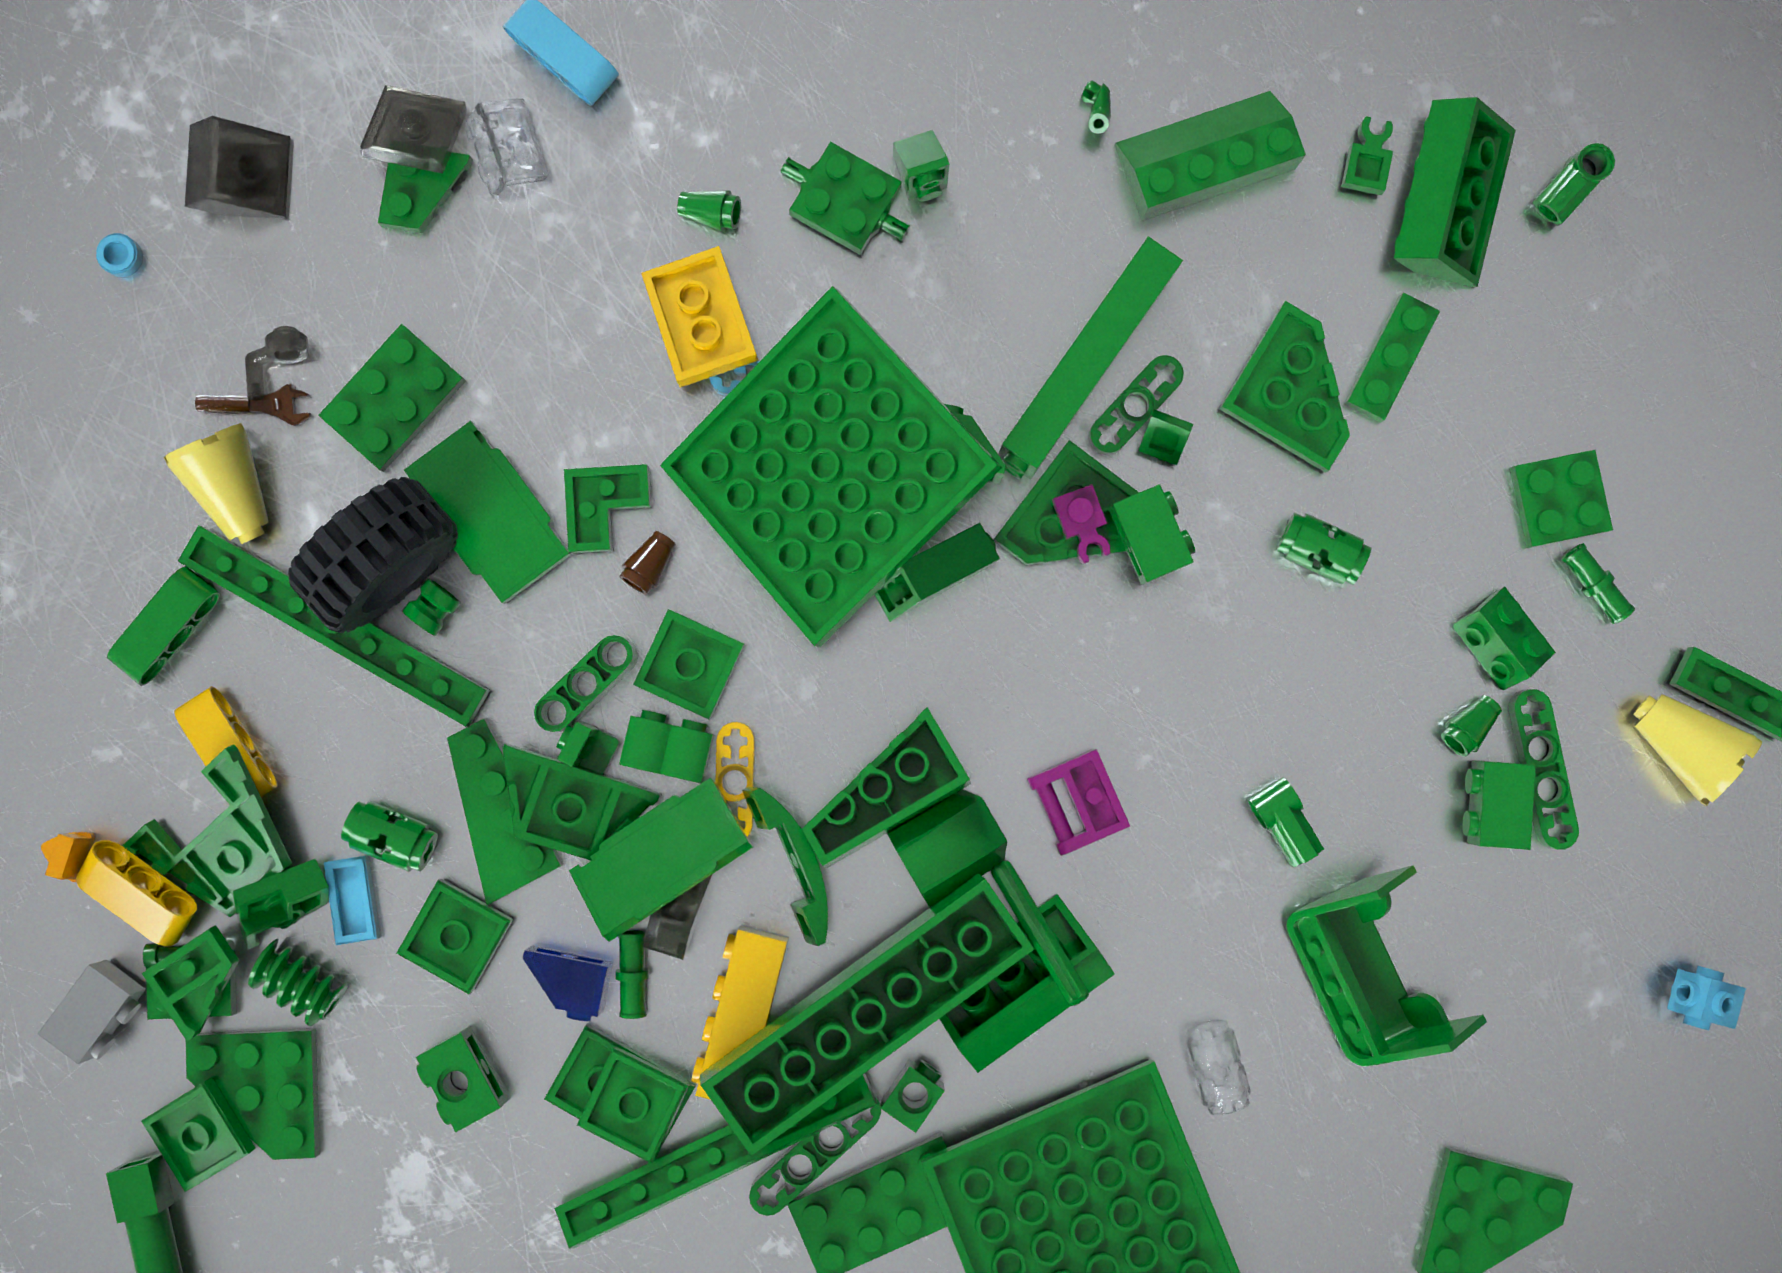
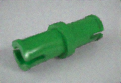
(1598, 583)
(632, 974)

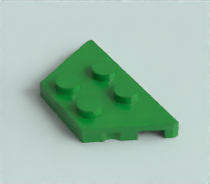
(568, 805)

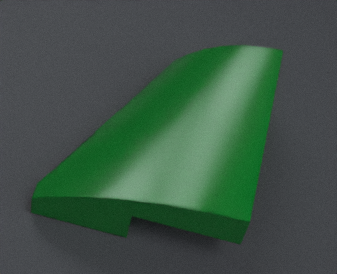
(280, 900)

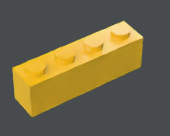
(742, 994)

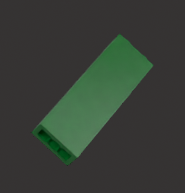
(1088, 359)

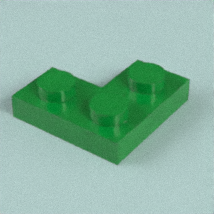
(591, 496)

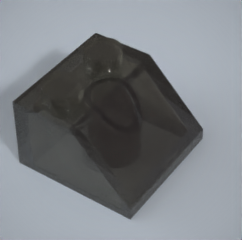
(236, 169)

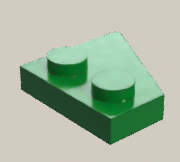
(415, 193)
(193, 980)

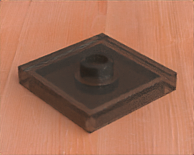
(413, 129)

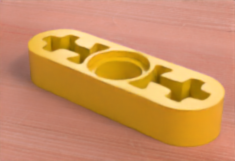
(748, 750)

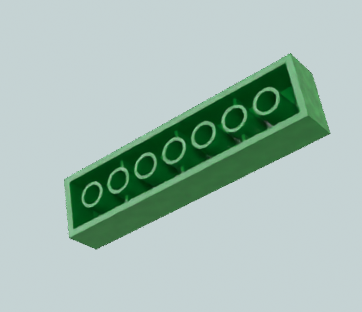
(864, 1013)

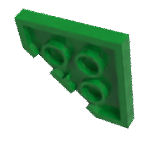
(1292, 390)
(1034, 528)
(267, 1083)
(1488, 1213)

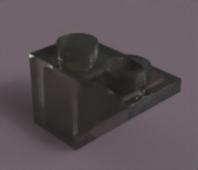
(674, 924)

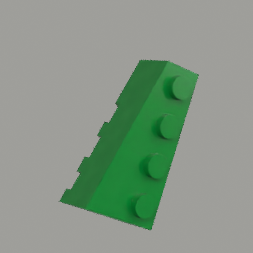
(892, 789)

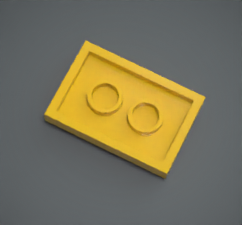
(699, 316)

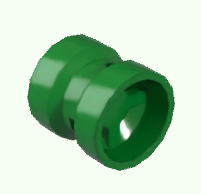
(425, 614)

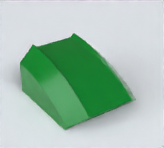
(949, 844)

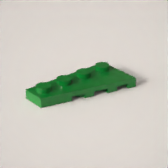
(501, 858)

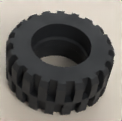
(372, 554)

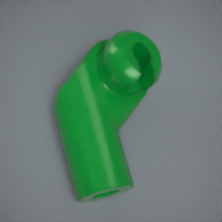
(1100, 99)

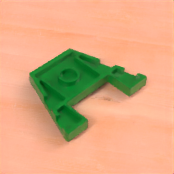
(229, 852)

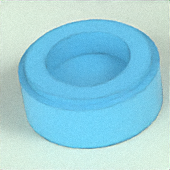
(119, 255)

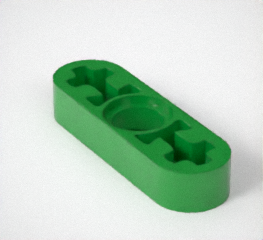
(1148, 375)

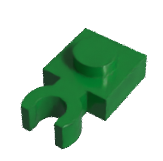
(1368, 163)

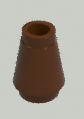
(648, 563)

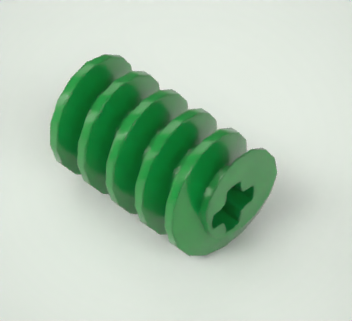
(295, 984)

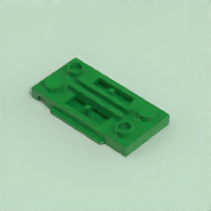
(497, 517)
(659, 858)

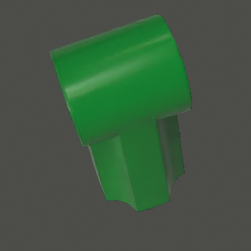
(1574, 183)
(1280, 812)

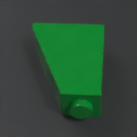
(937, 571)

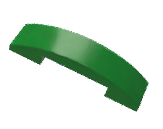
(811, 910)

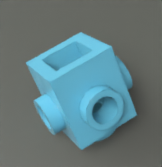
(1706, 998)

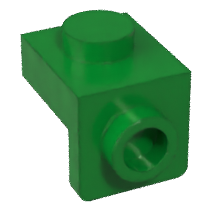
(587, 747)

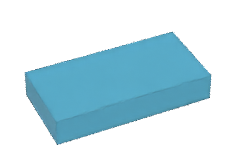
(352, 900)

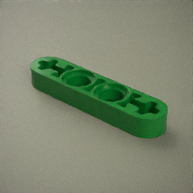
(1551, 766)
(819, 1156)

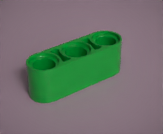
(163, 626)
(567, 691)

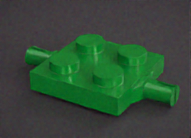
(845, 198)

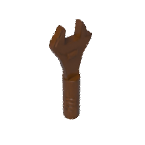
(275, 404)

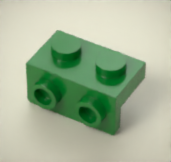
(1504, 639)

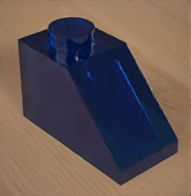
(571, 980)

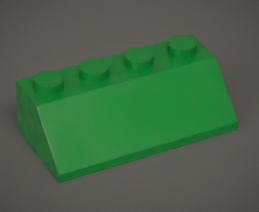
(1210, 154)
(1455, 191)
(1024, 994)

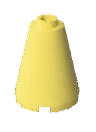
(223, 481)
(1695, 745)

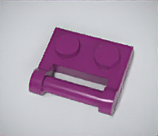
(1092, 798)

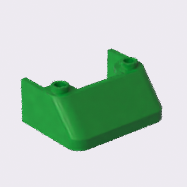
(1359, 982)

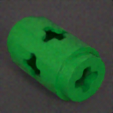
(1339, 558)
(408, 839)

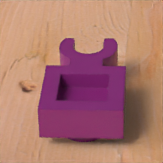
(1081, 516)

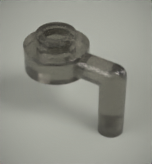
(281, 346)

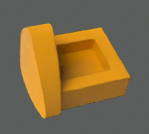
(67, 854)

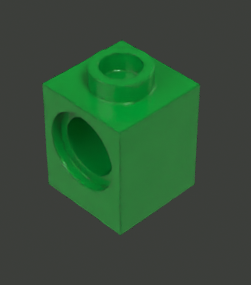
(908, 1112)

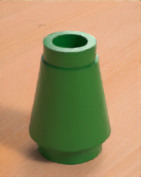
(711, 208)
(1471, 726)

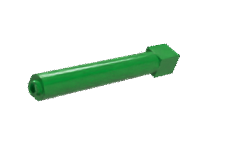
(141, 1201)

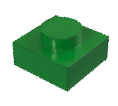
(1165, 437)

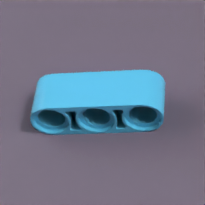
(561, 50)

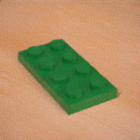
(869, 1210)

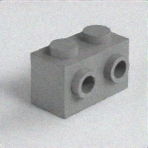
(92, 1012)

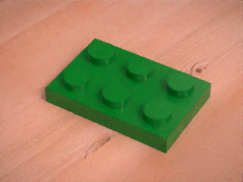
(392, 398)

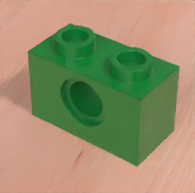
(461, 1054)

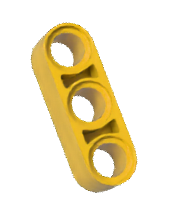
(215, 726)
(136, 893)

